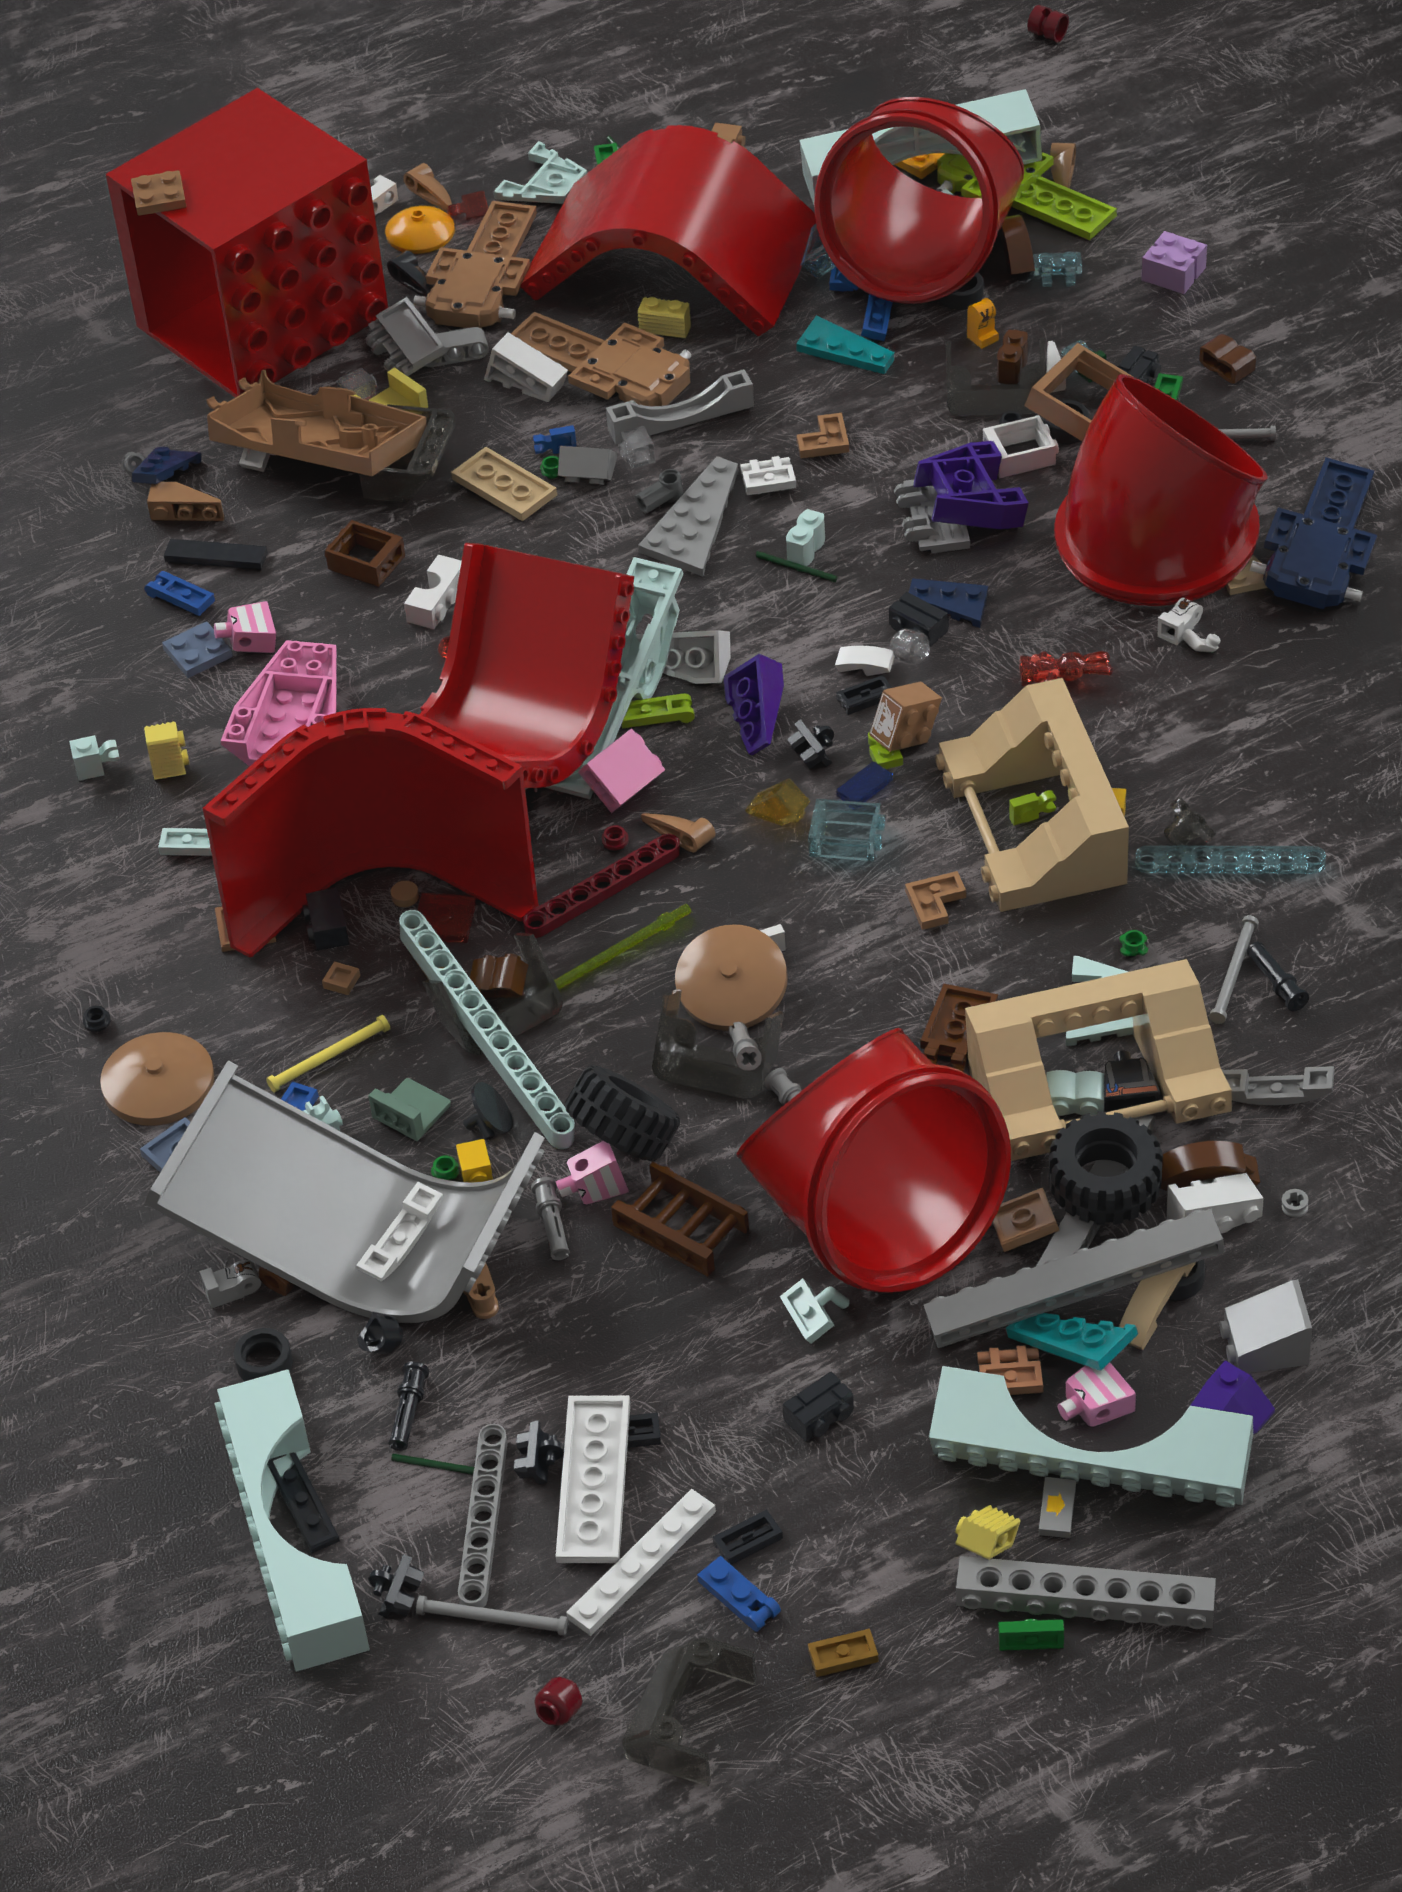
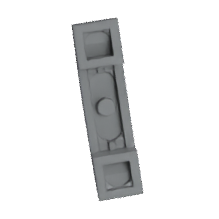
(1280, 1089)

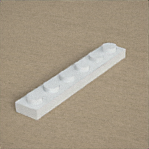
(640, 1562)

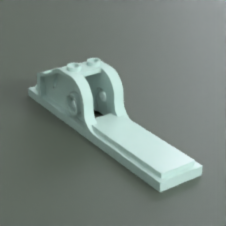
(640, 661)

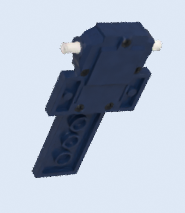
(1321, 545)

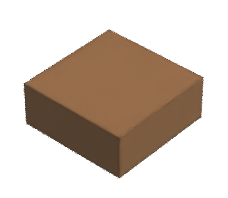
(341, 978)

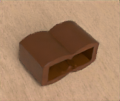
(1012, 356)
(1227, 358)
(499, 976)

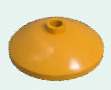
(420, 229)

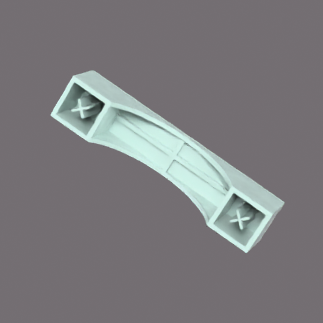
(1008, 112)
(1195, 1458)
(308, 1596)

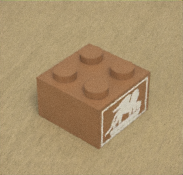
(905, 716)

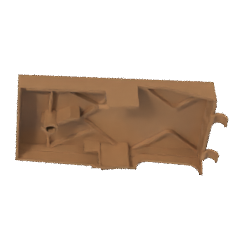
(316, 428)

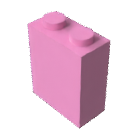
(621, 770)

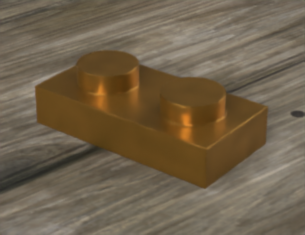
(843, 1652)

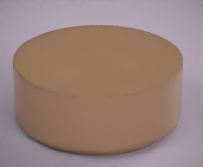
(404, 894)

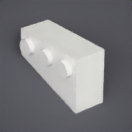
(524, 368)
(1231, 1199)

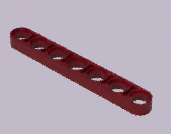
(596, 895)

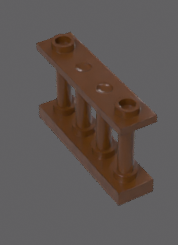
(677, 1242)

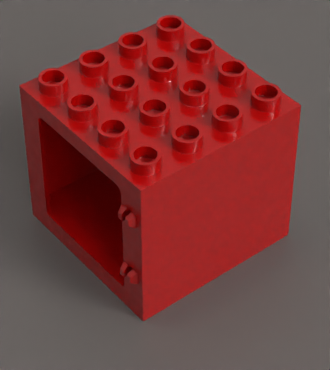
(265, 256)

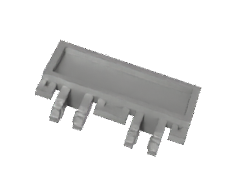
(405, 337)
(921, 528)

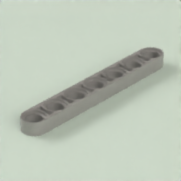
(478, 1503)

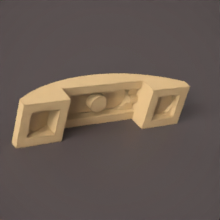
(1149, 1301)

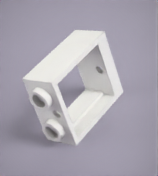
(1019, 432)

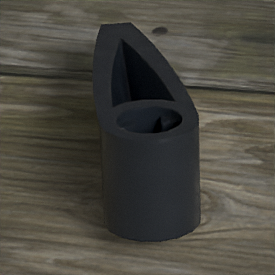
(407, 271)

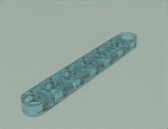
(1241, 853)

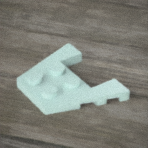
(550, 182)
(1088, 970)

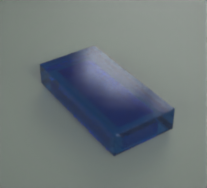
(865, 783)

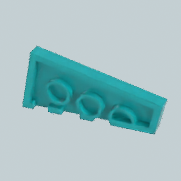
(842, 346)
(1074, 1338)

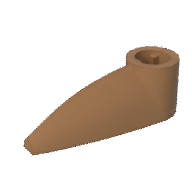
(1064, 162)
(422, 183)
(691, 834)

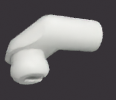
(1199, 644)

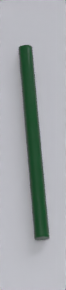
(796, 566)
(432, 1463)

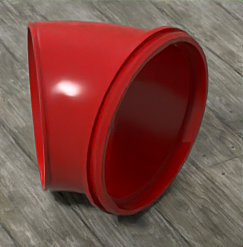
(899, 234)
(1157, 501)
(886, 1165)

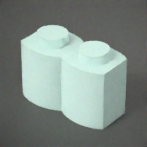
(805, 537)
(1076, 1092)

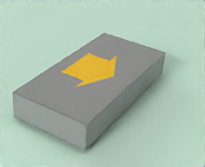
(1057, 1507)

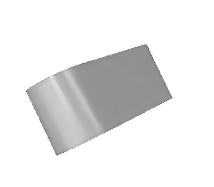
(462, 346)

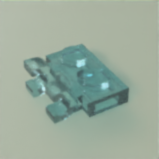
(1057, 264)

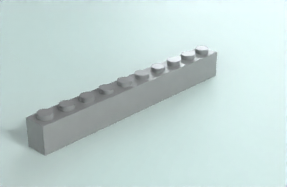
(1074, 1277)

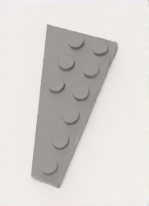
(693, 522)

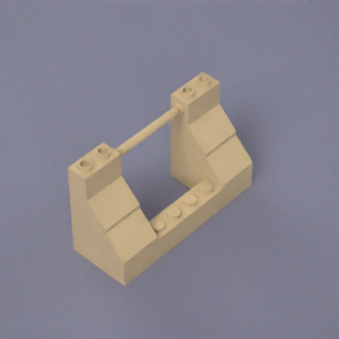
(1030, 741)
(1167, 1026)

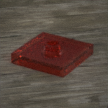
(448, 915)

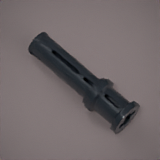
(1283, 983)
(410, 1394)

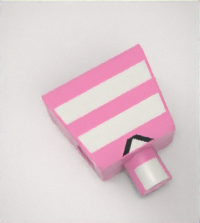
(249, 628)
(593, 1175)
(1097, 1396)

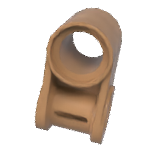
(482, 1296)

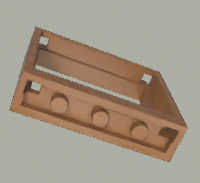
(1057, 412)

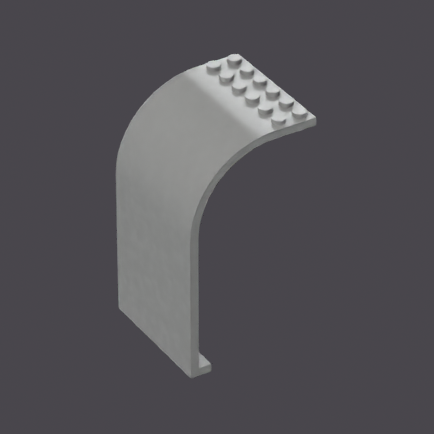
(317, 1199)

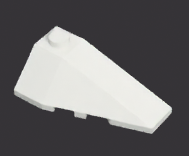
(698, 656)

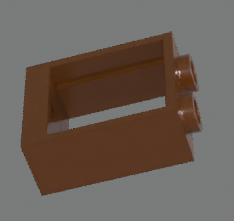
(388, 545)

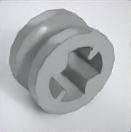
(1299, 1196)

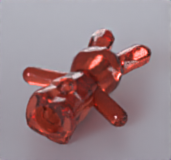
(1069, 666)

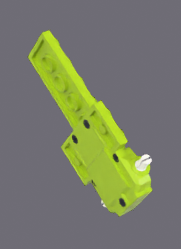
(1035, 196)

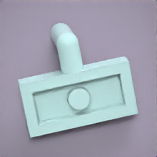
(808, 1308)

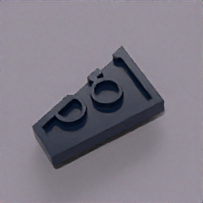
(162, 463)
(957, 599)

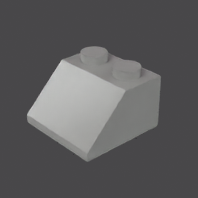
(586, 463)

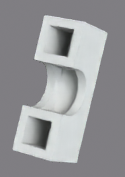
(430, 605)

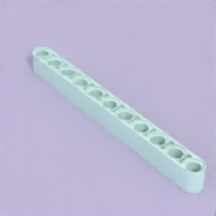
(488, 1039)

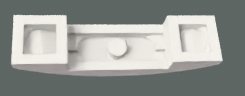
(402, 1234)

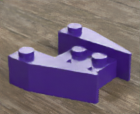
(966, 488)

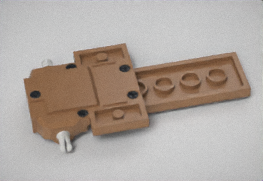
(473, 281)
(624, 363)

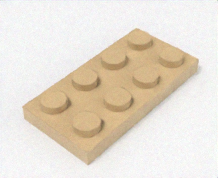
(504, 483)

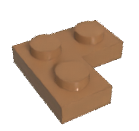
(830, 439)
(930, 894)

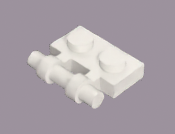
(768, 475)

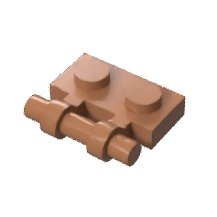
(1020, 1376)

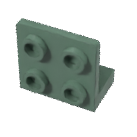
(408, 1108)

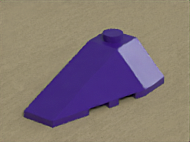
(755, 696)
(1235, 1392)

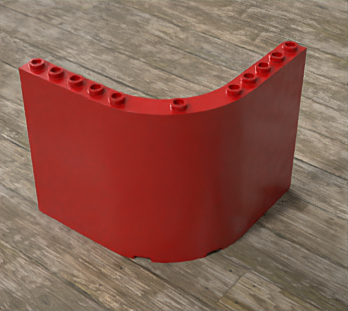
(694, 203)
(533, 658)
(365, 797)

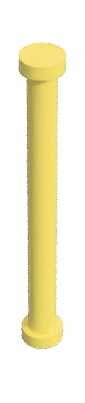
(328, 1053)

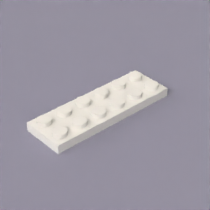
(593, 1479)

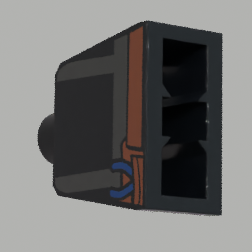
(1128, 1082)

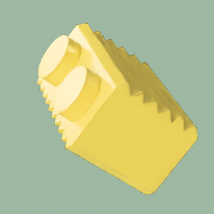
(664, 317)
(165, 750)
(987, 1532)

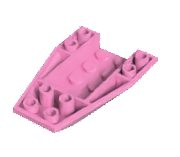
(289, 692)

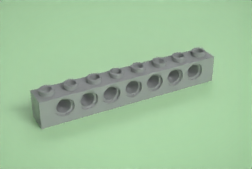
(1099, 1583)

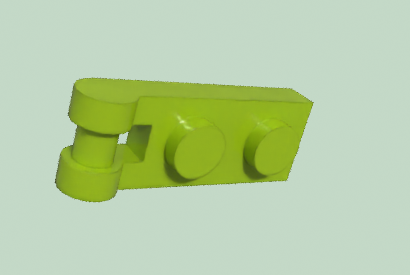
(659, 710)

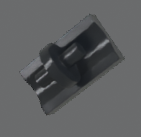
(815, 754)
(541, 1452)
(404, 1575)

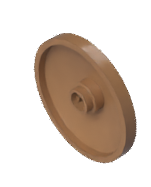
(731, 977)
(157, 1078)

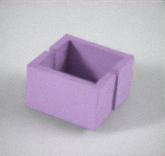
(1174, 262)

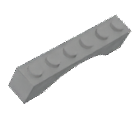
(726, 395)

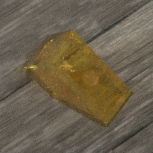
(779, 803)

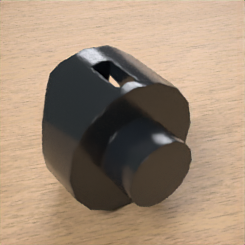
(380, 1334)

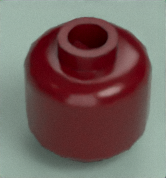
(558, 1701)

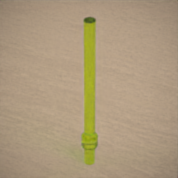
(664, 922)

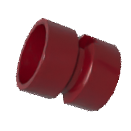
(1048, 23)

